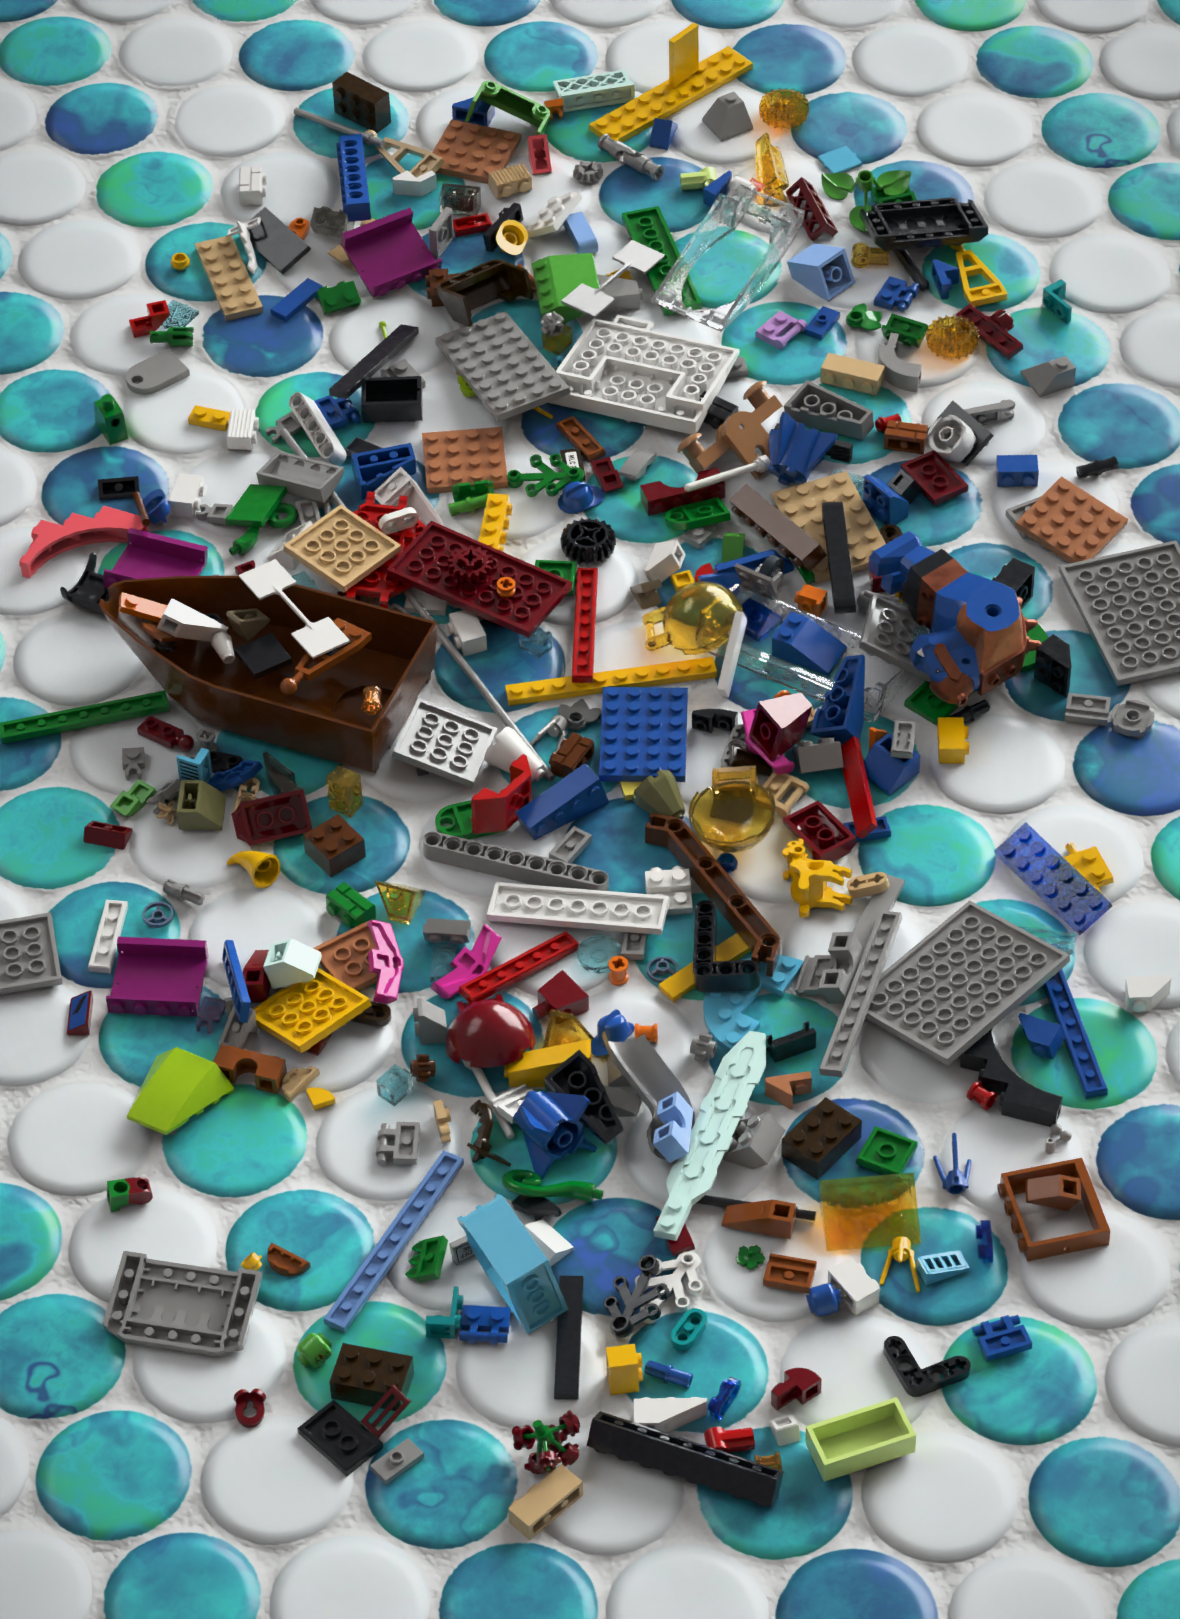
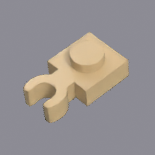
(442, 1116)

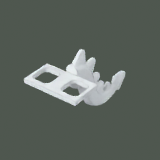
(245, 237)

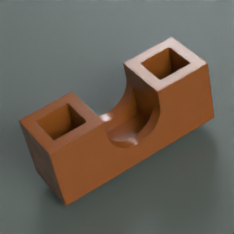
(267, 1069)

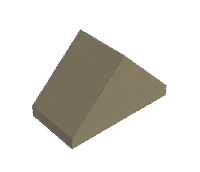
(247, 622)

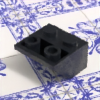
(1054, 665)

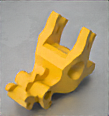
(811, 878)

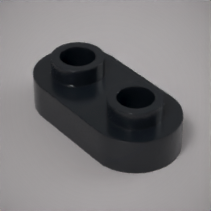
(222, 761)

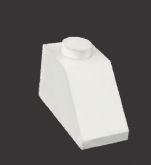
(1145, 992)

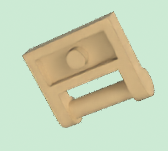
(780, 785)

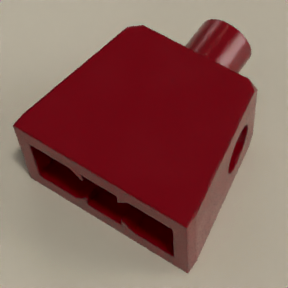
(562, 995)

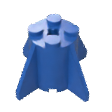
(796, 450)
(552, 1127)

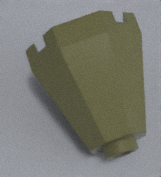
(660, 795)

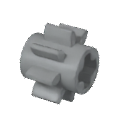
(552, 324)
(703, 1047)

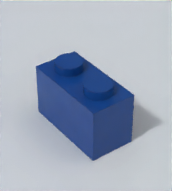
(1017, 470)

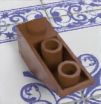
(762, 1217)

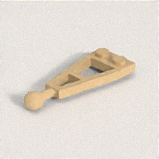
(428, 162)

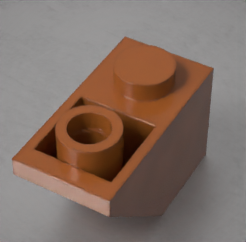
(1054, 1191)

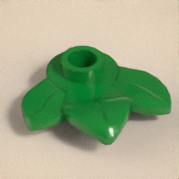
(863, 318)

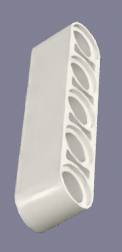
(317, 429)

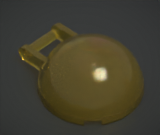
(694, 619)
(733, 813)

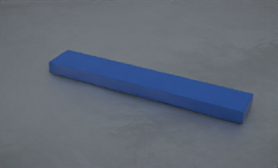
(236, 981)

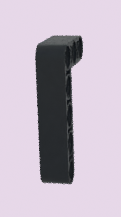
(713, 974)

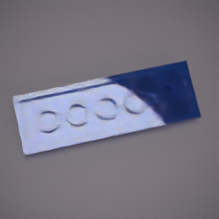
(1053, 878)

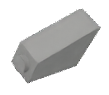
(624, 291)

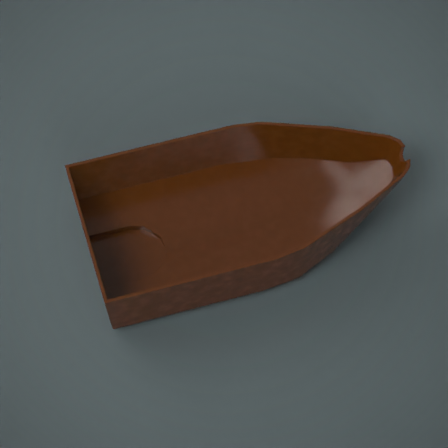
(323, 713)

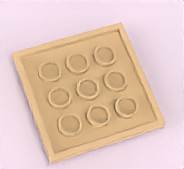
(342, 548)

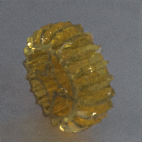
(784, 108)
(952, 337)

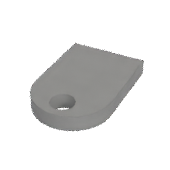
(156, 373)

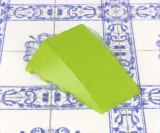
(177, 1089)

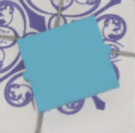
(840, 160)

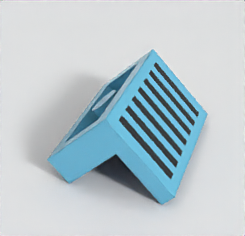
(196, 768)

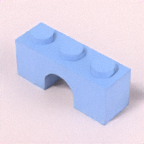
(674, 1136)

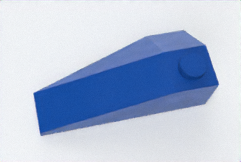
(844, 705)

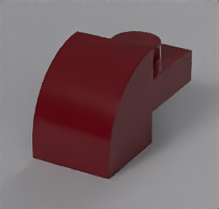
(799, 1385)

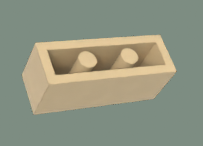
(852, 374)
(545, 1501)

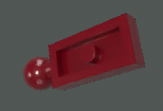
(165, 734)

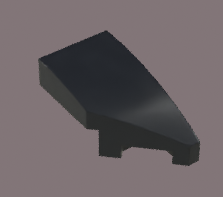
(535, 1206)

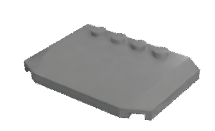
(181, 1305)

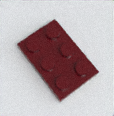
(935, 477)

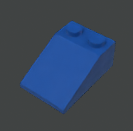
(807, 644)

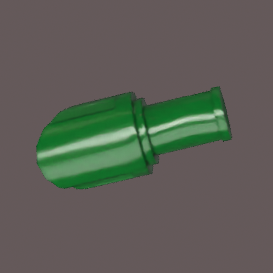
(174, 336)

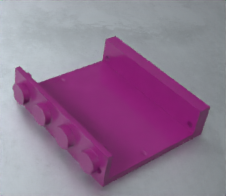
(389, 253)
(155, 557)
(158, 976)

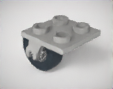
(764, 578)

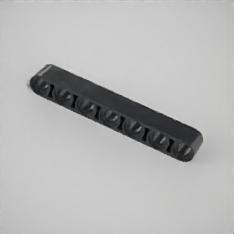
(838, 557)

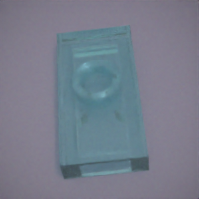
(442, 956)

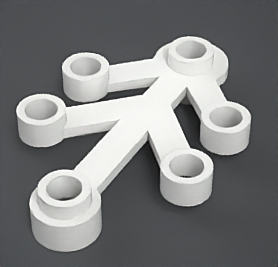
(673, 1281)

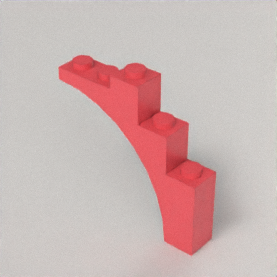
(77, 530)

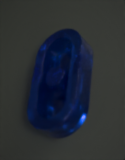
(985, 1249)
(727, 1393)

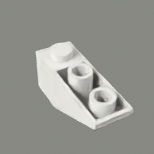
(188, 623)
(668, 1412)

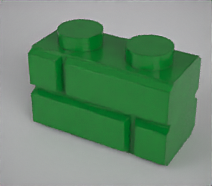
(349, 906)

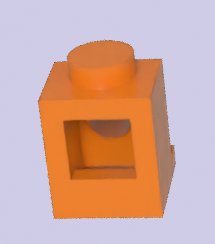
(812, 600)

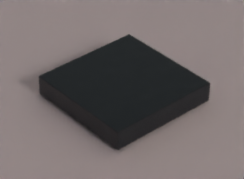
(263, 655)

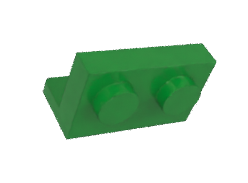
(338, 297)
(910, 331)

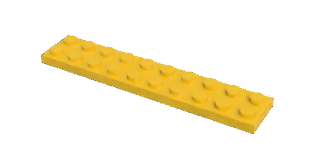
(666, 100)

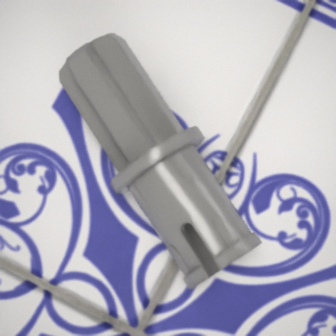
(183, 892)

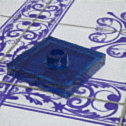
(759, 619)

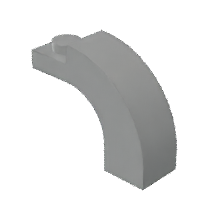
(898, 372)

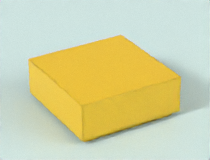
(681, 579)

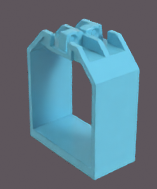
(514, 1263)

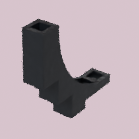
(1017, 1096)

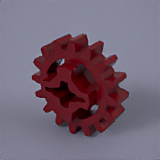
(470, 564)

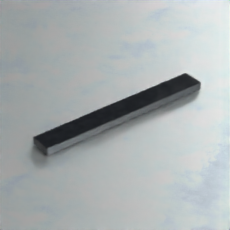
(373, 361)

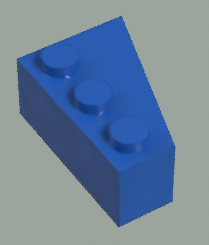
(376, 466)

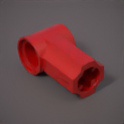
(730, 1440)

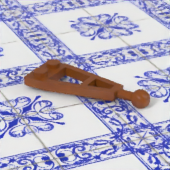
(358, 639)

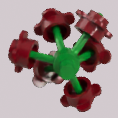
(550, 1438)

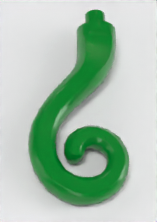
(249, 539)
(532, 1186)

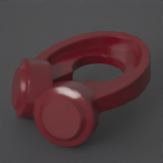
(242, 1398)

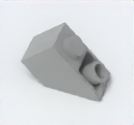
(430, 1024)

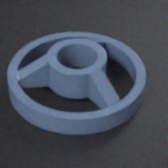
(157, 922)
(661, 962)

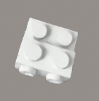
(671, 883)

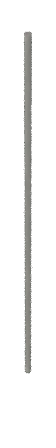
(441, 635)

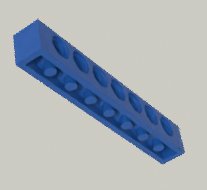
(353, 178)

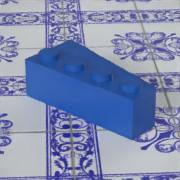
(563, 803)

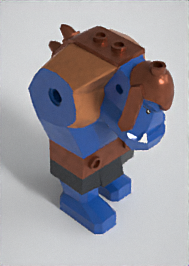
(972, 620)

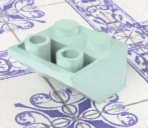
(291, 963)

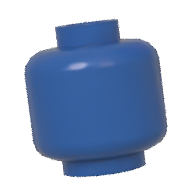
(824, 1299)

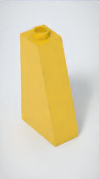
(541, 1062)

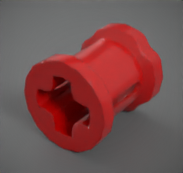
(981, 1095)

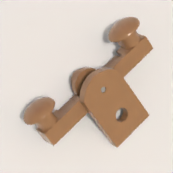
(739, 432)

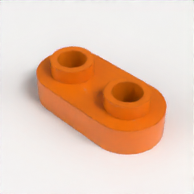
(300, 227)

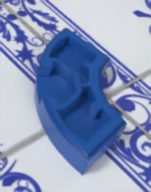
(235, 776)

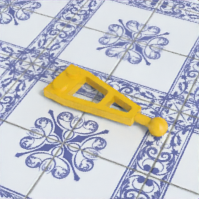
(983, 294)

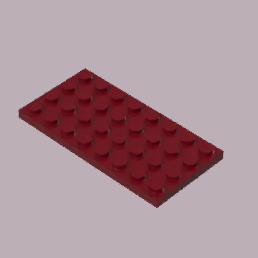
(426, 568)

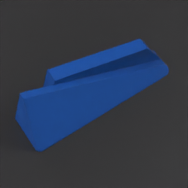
(726, 574)

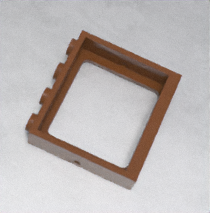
(1014, 1183)

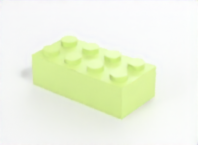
(860, 1439)

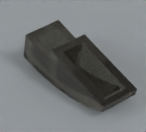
(278, 776)

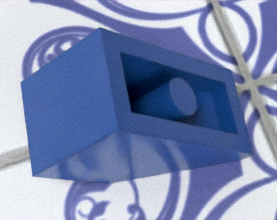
(482, 115)
(1042, 1035)

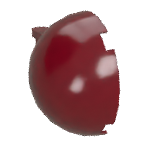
(489, 1033)

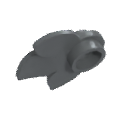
(578, 714)

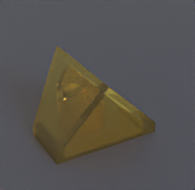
(400, 900)
(564, 1029)

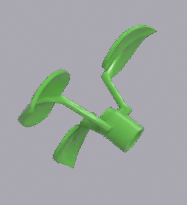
(839, 184)

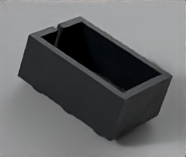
(392, 399)

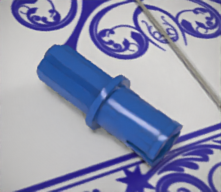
(668, 1374)

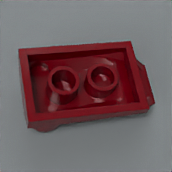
(272, 817)
(821, 832)

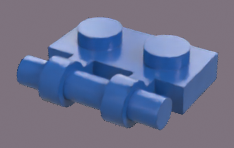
(892, 291)
(334, 415)
(485, 1319)
(1005, 1342)

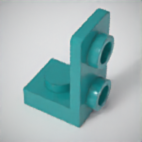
(1053, 300)
(445, 1327)

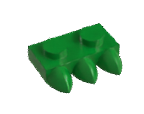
(428, 1260)

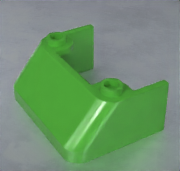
(511, 103)

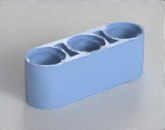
(580, 233)

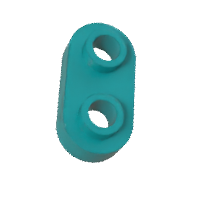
(686, 1330)

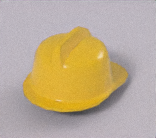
(512, 237)

